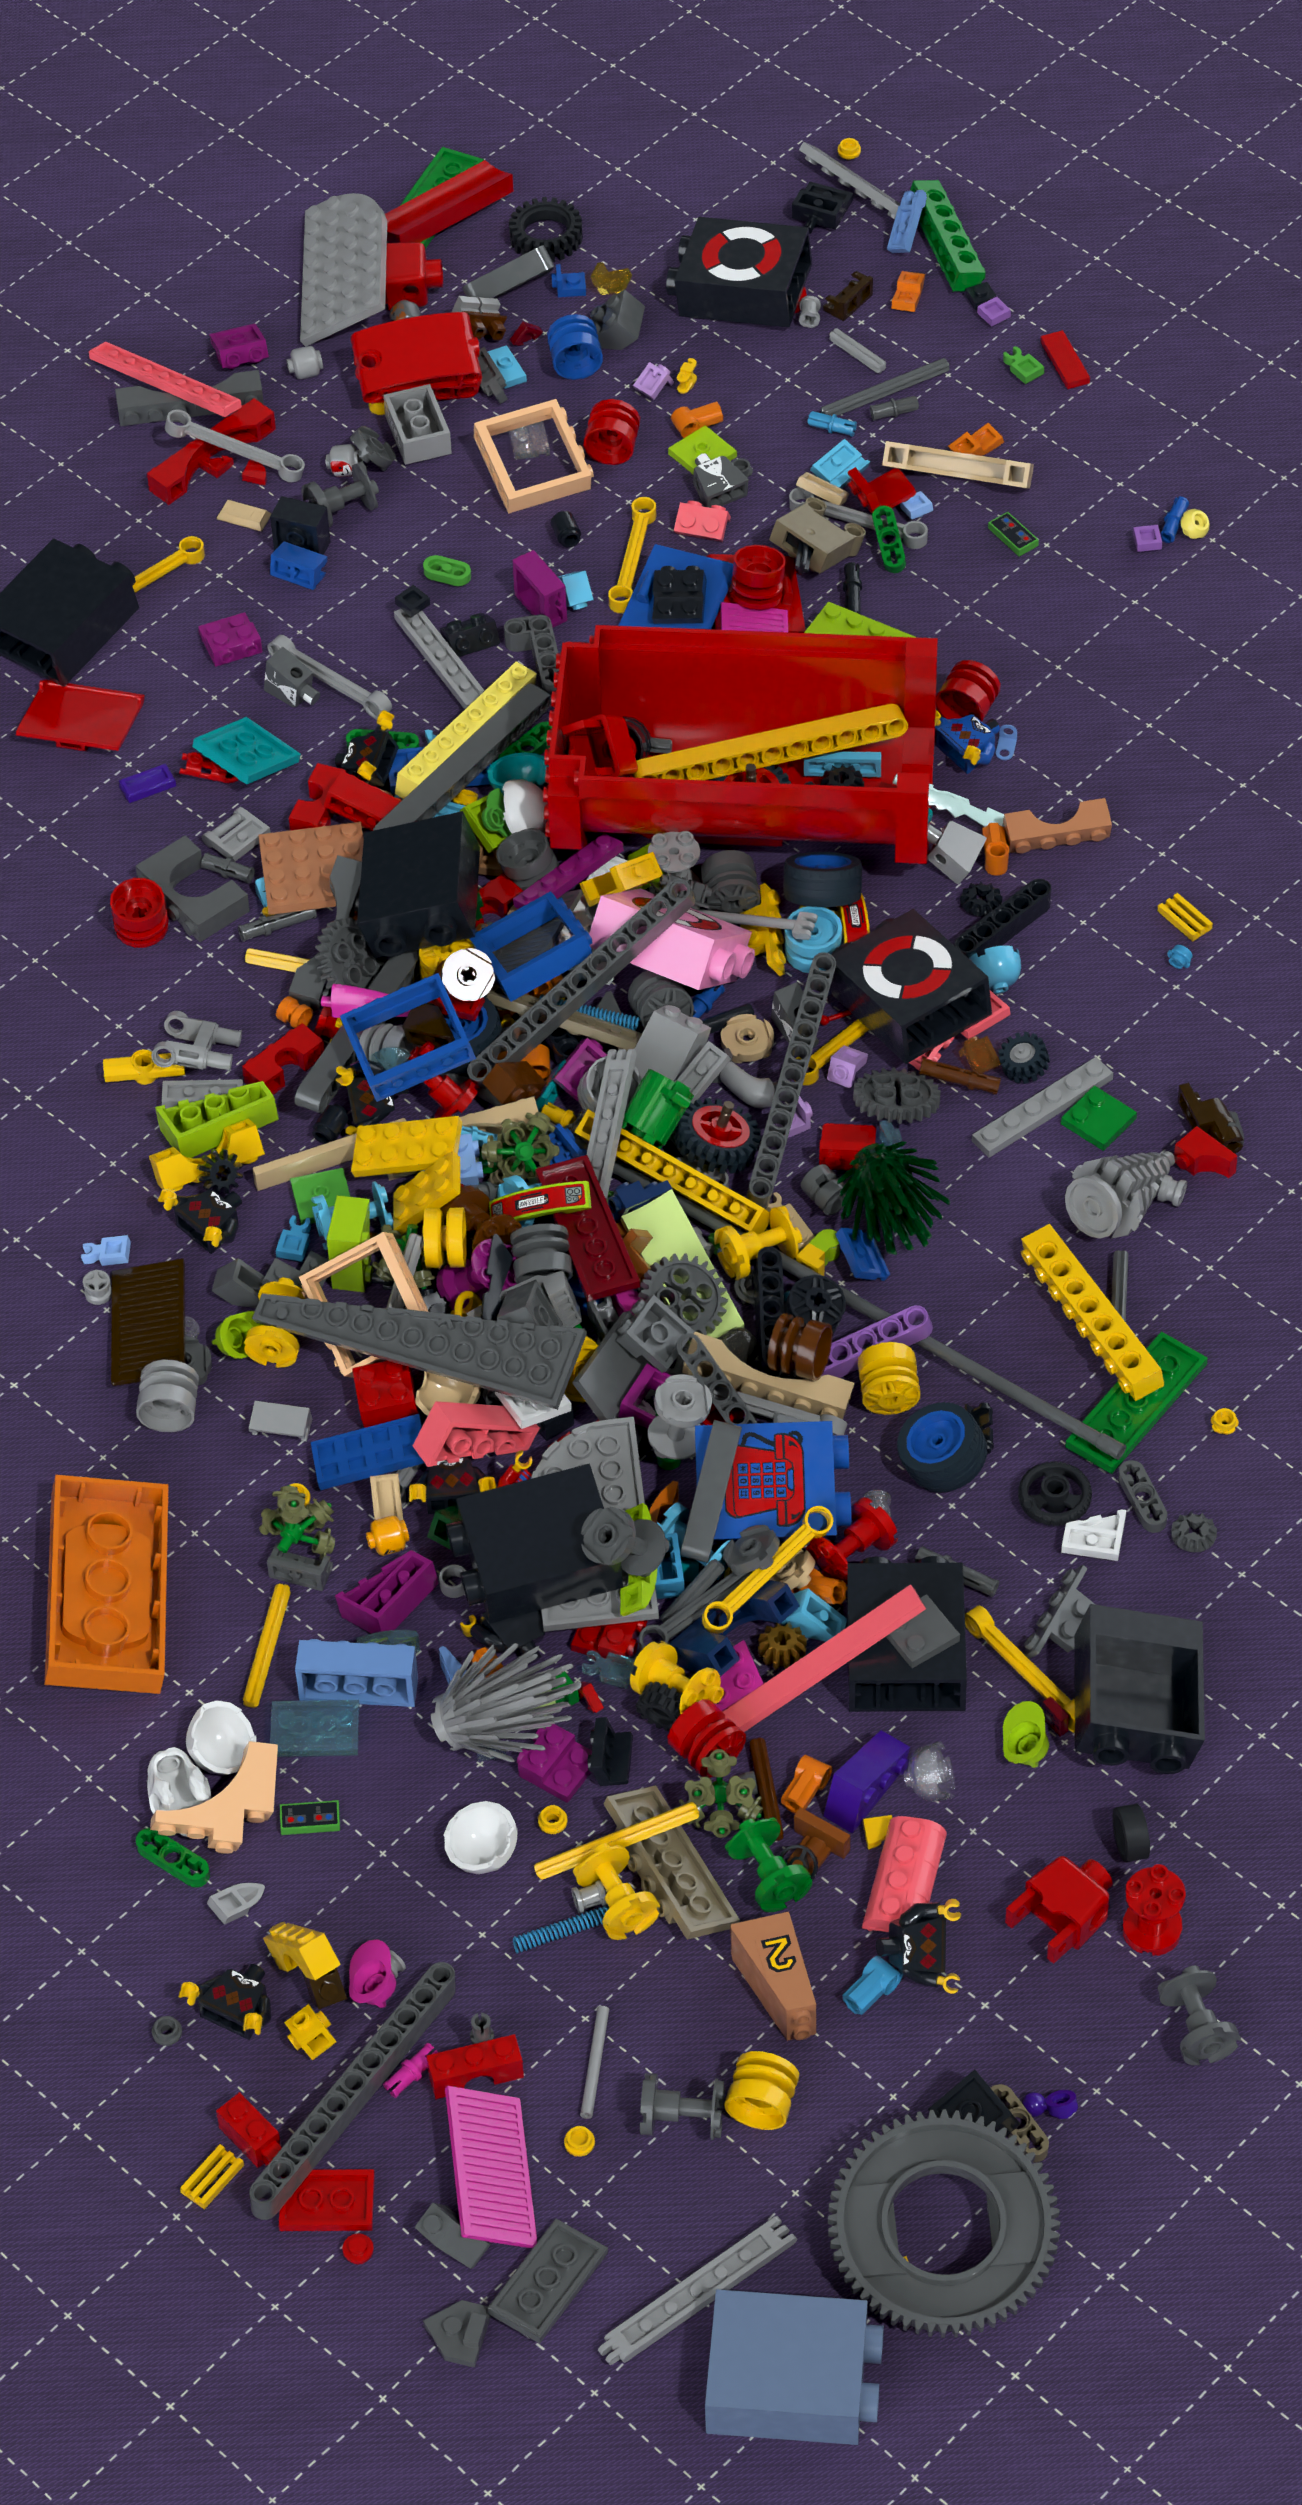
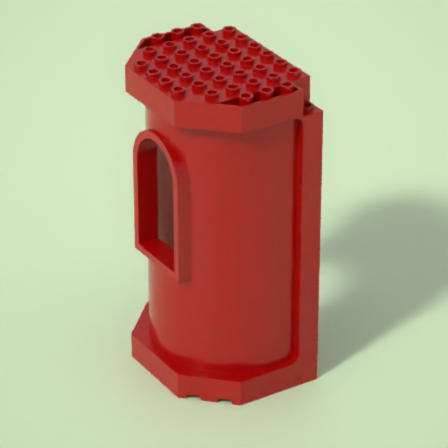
(729, 686)

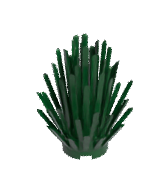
(885, 1181)

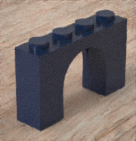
(703, 1649)

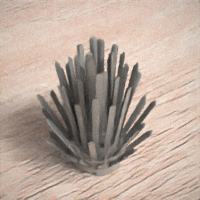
(499, 1704)

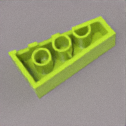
(839, 620)
(200, 1124)

